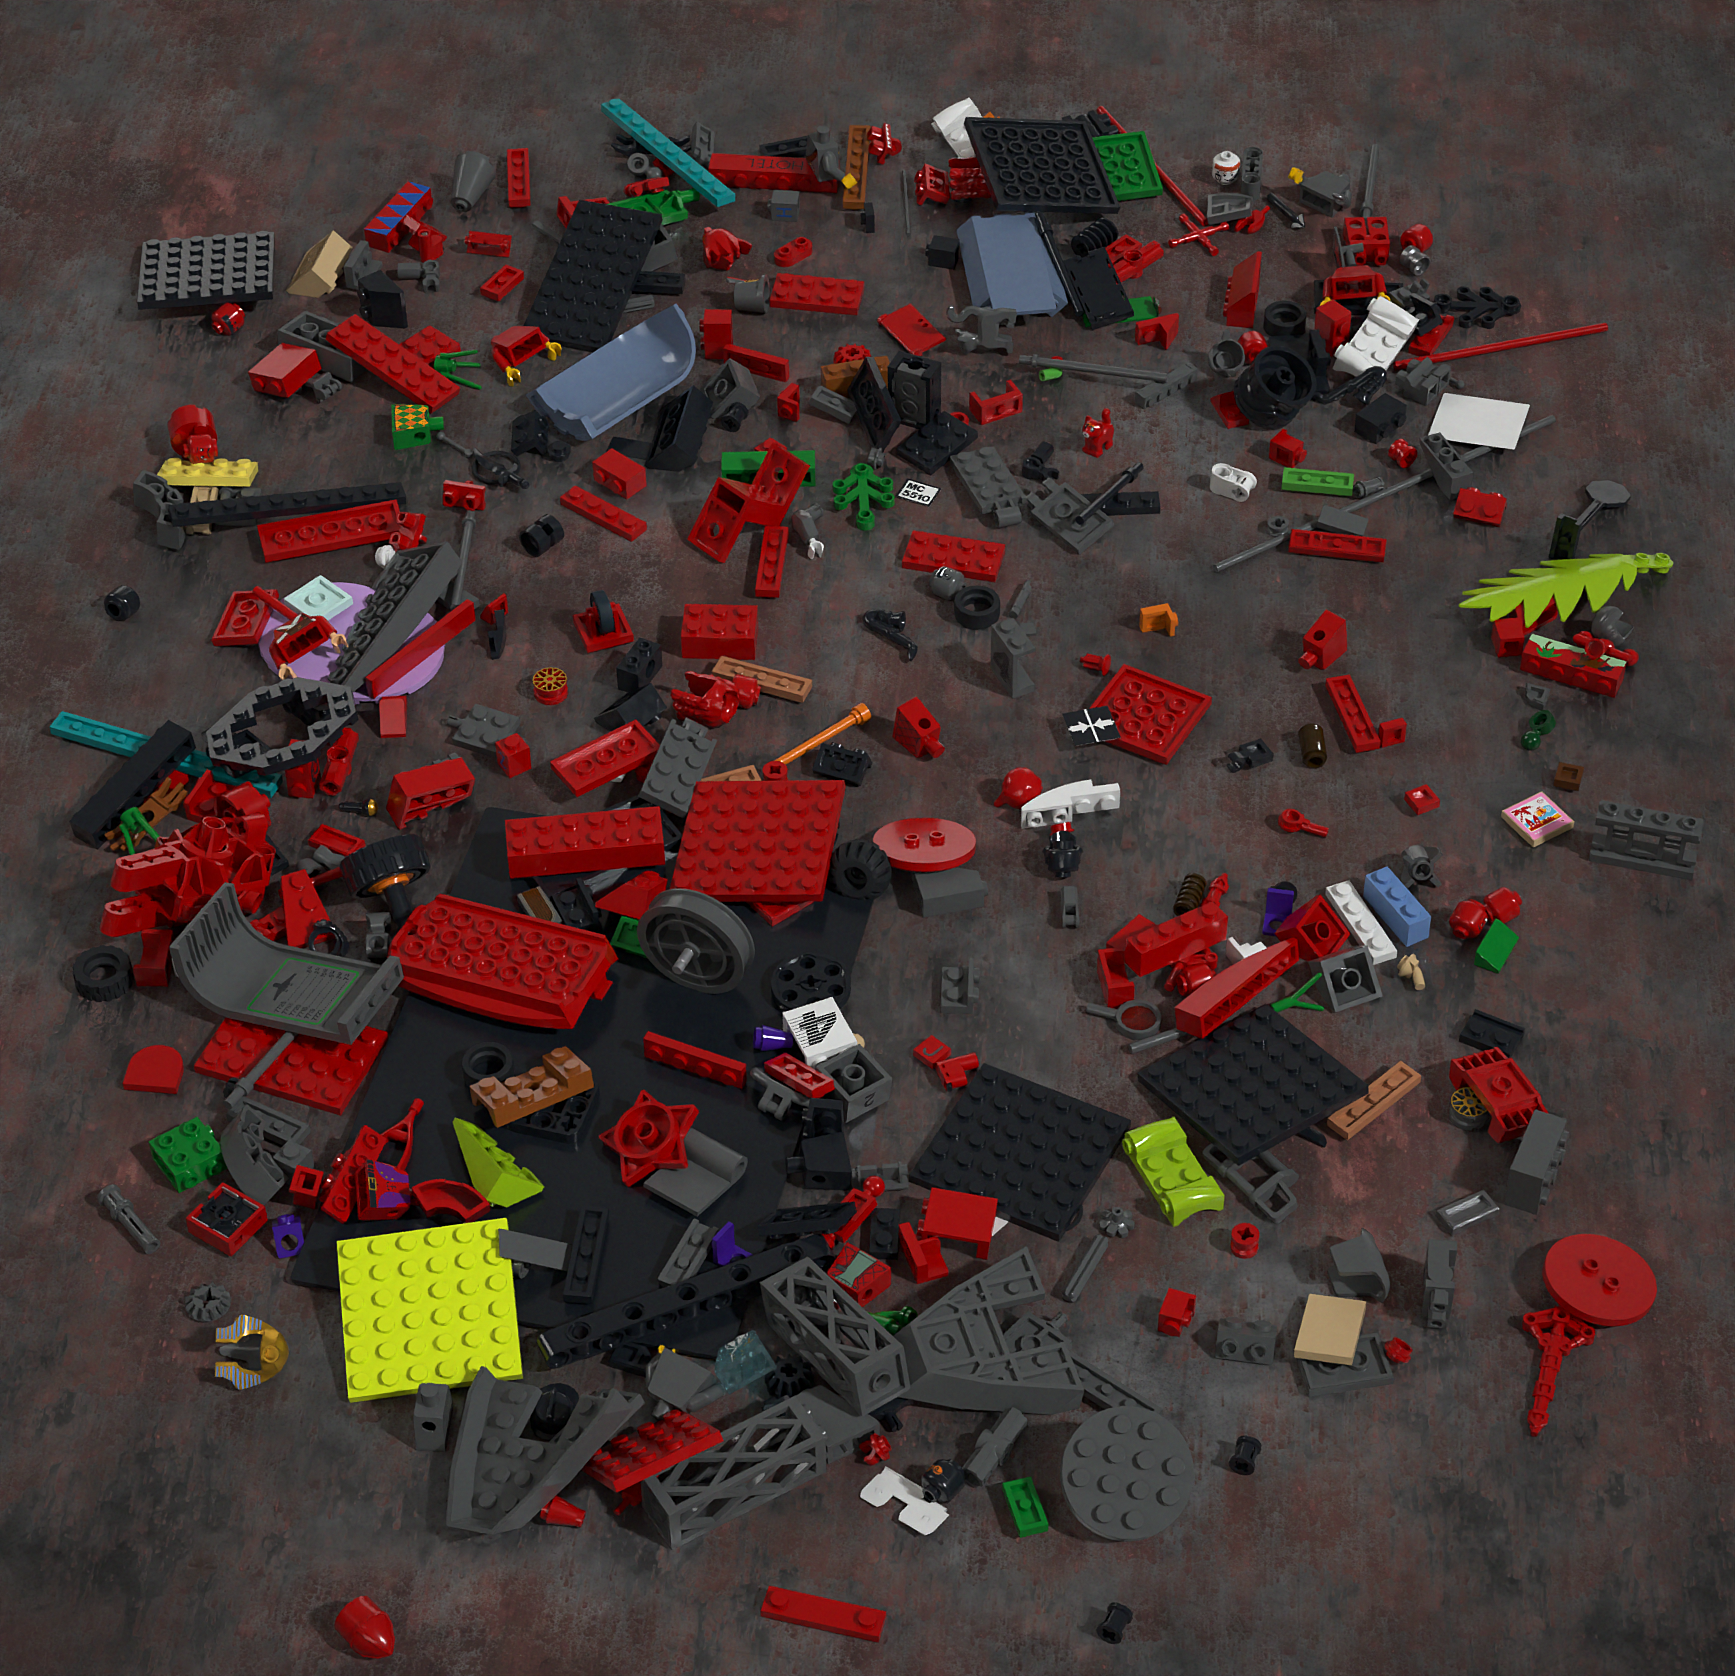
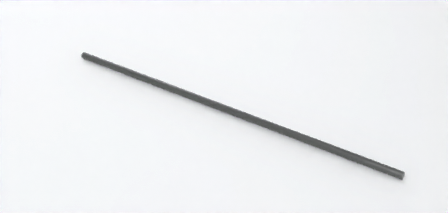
(1371, 499)

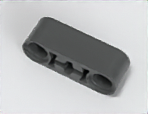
(1252, 172)

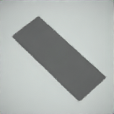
(534, 1249)

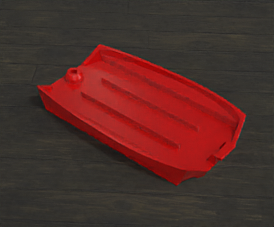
(502, 962)

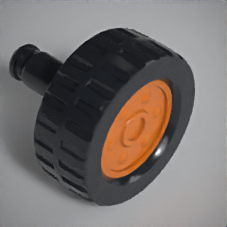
(385, 870)

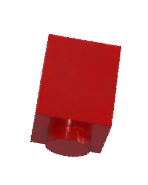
(513, 755)

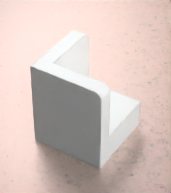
(1235, 952)

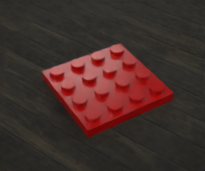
(1151, 712)
(651, 1449)

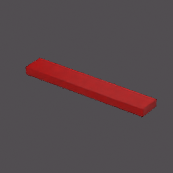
(420, 649)

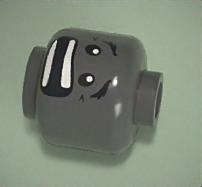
(946, 583)

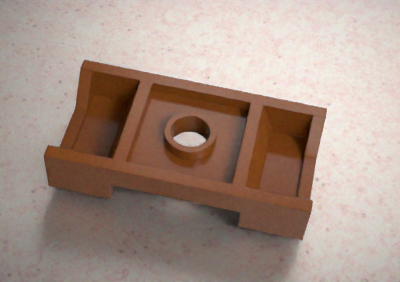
(540, 1087)

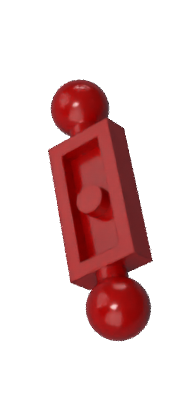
(865, 1203)

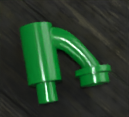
(889, 1318)

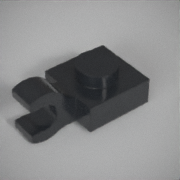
(1251, 753)

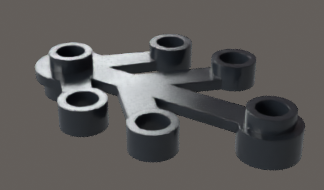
(1504, 305)

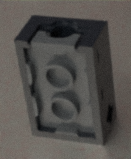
(915, 388)

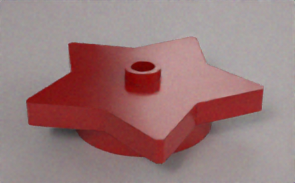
(650, 1137)

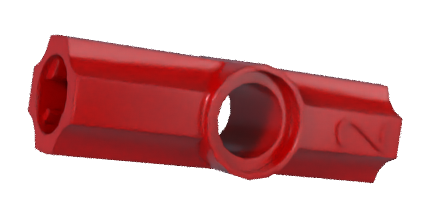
(1136, 260)
(339, 762)

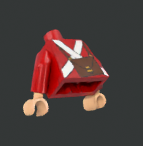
(300, 637)

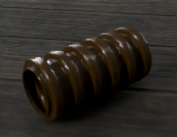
(1189, 893)

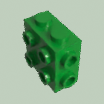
(188, 1154)

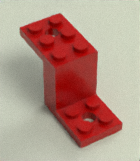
(736, 502)

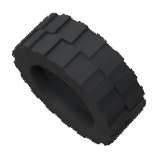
(108, 988)

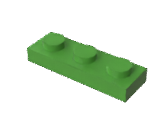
(1317, 481)

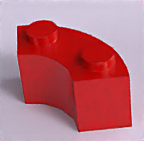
(451, 1198)

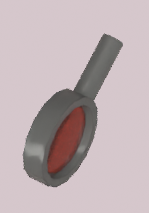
(1133, 1019)

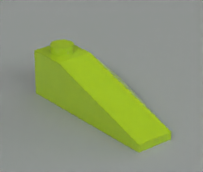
(493, 1169)

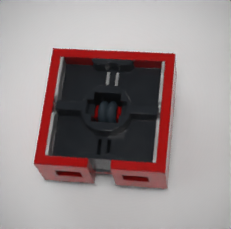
(227, 1219)

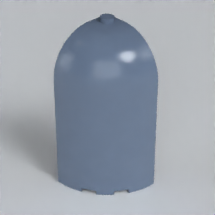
(619, 376)

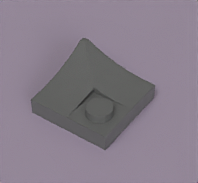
(1228, 207)

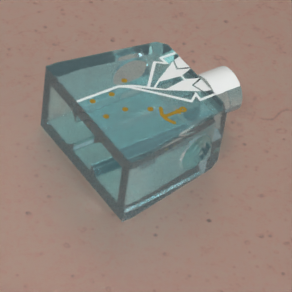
(742, 1362)

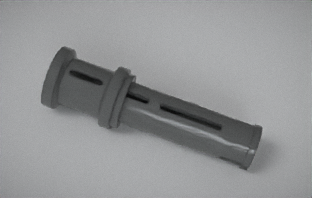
(118, 1202)

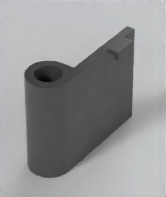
(709, 1174)

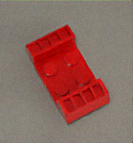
(1501, 1089)

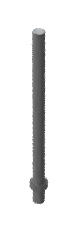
(1037, 361)
(468, 525)

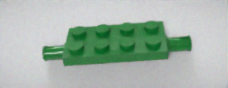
(664, 202)

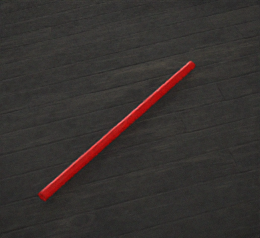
(1172, 187)
(1506, 345)

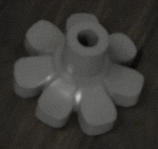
(1116, 1222)

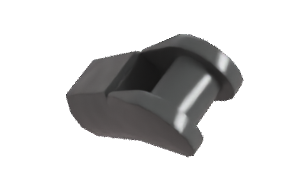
(1069, 906)

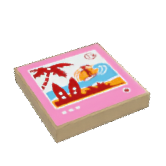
(1537, 819)

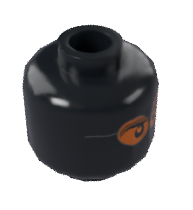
(943, 1481)

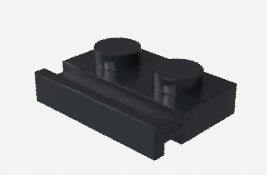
(1488, 1031)

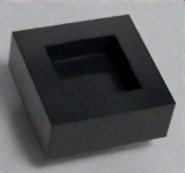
(868, 218)

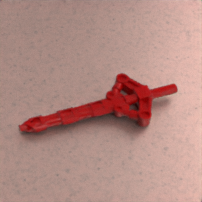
(1217, 888)
(1554, 1347)

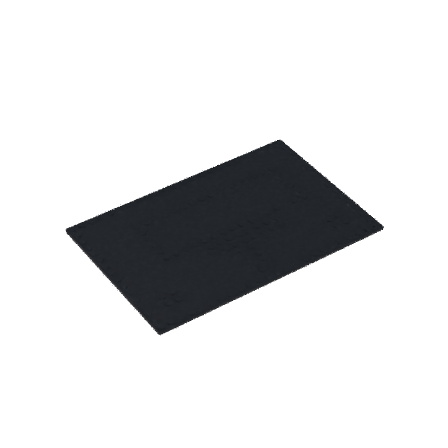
(642, 1227)

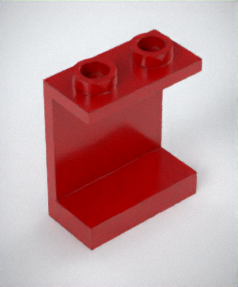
(959, 1218)

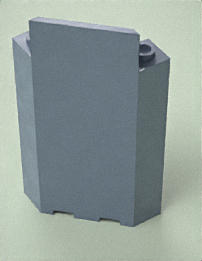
(1010, 265)

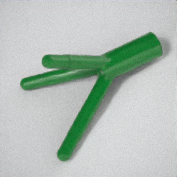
(1292, 1000)

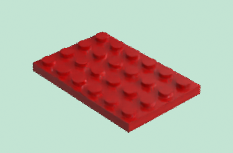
(306, 1072)

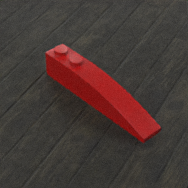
(1234, 988)

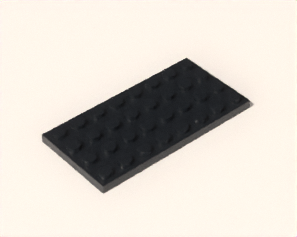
(593, 274)

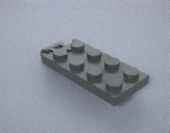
(990, 485)
(678, 766)

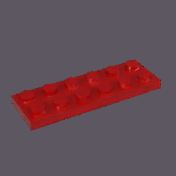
(392, 363)
(328, 531)

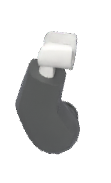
(804, 525)

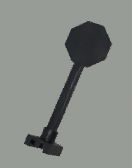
(1568, 529)

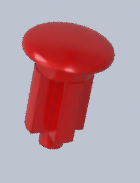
(1097, 663)

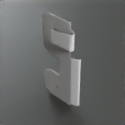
(918, 1513)

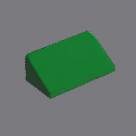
(1495, 947)

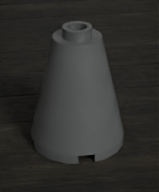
(470, 179)

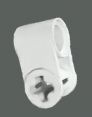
(1230, 483)

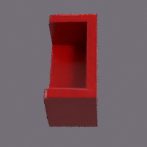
(998, 406)
(156, 958)
(1113, 977)

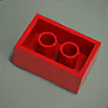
(719, 631)

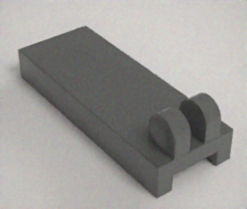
(688, 1254)

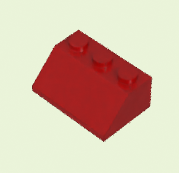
(1243, 292)

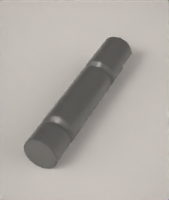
(1020, 600)

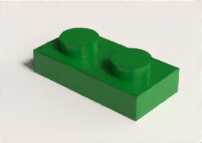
(1025, 1507)

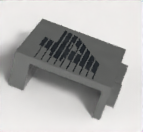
(1007, 645)

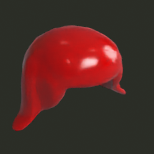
(1019, 788)

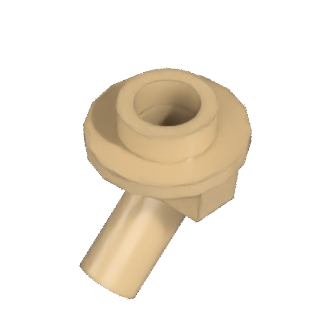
(1409, 968)

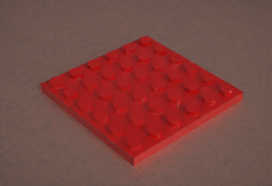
(759, 840)

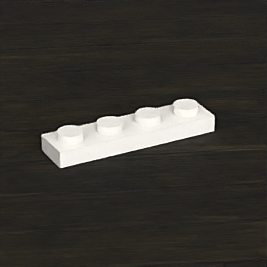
(1361, 921)

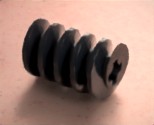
(1095, 236)

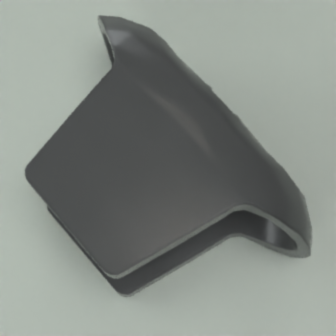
(1359, 1269)

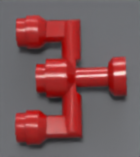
(1598, 647)

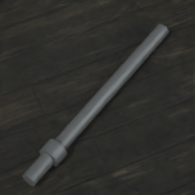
(1366, 208)
(245, 1085)

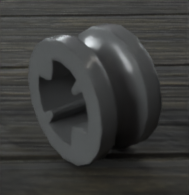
(1277, 521)

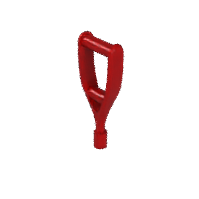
(407, 1137)

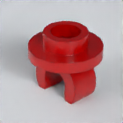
(879, 1446)

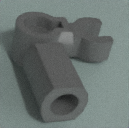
(428, 270)

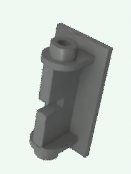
(892, 1174)

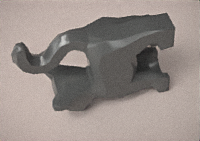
(987, 328)

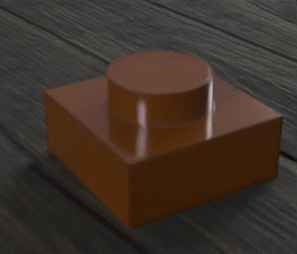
(1568, 776)

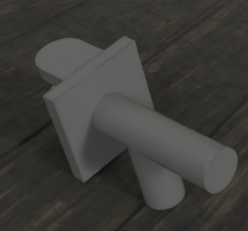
(324, 386)

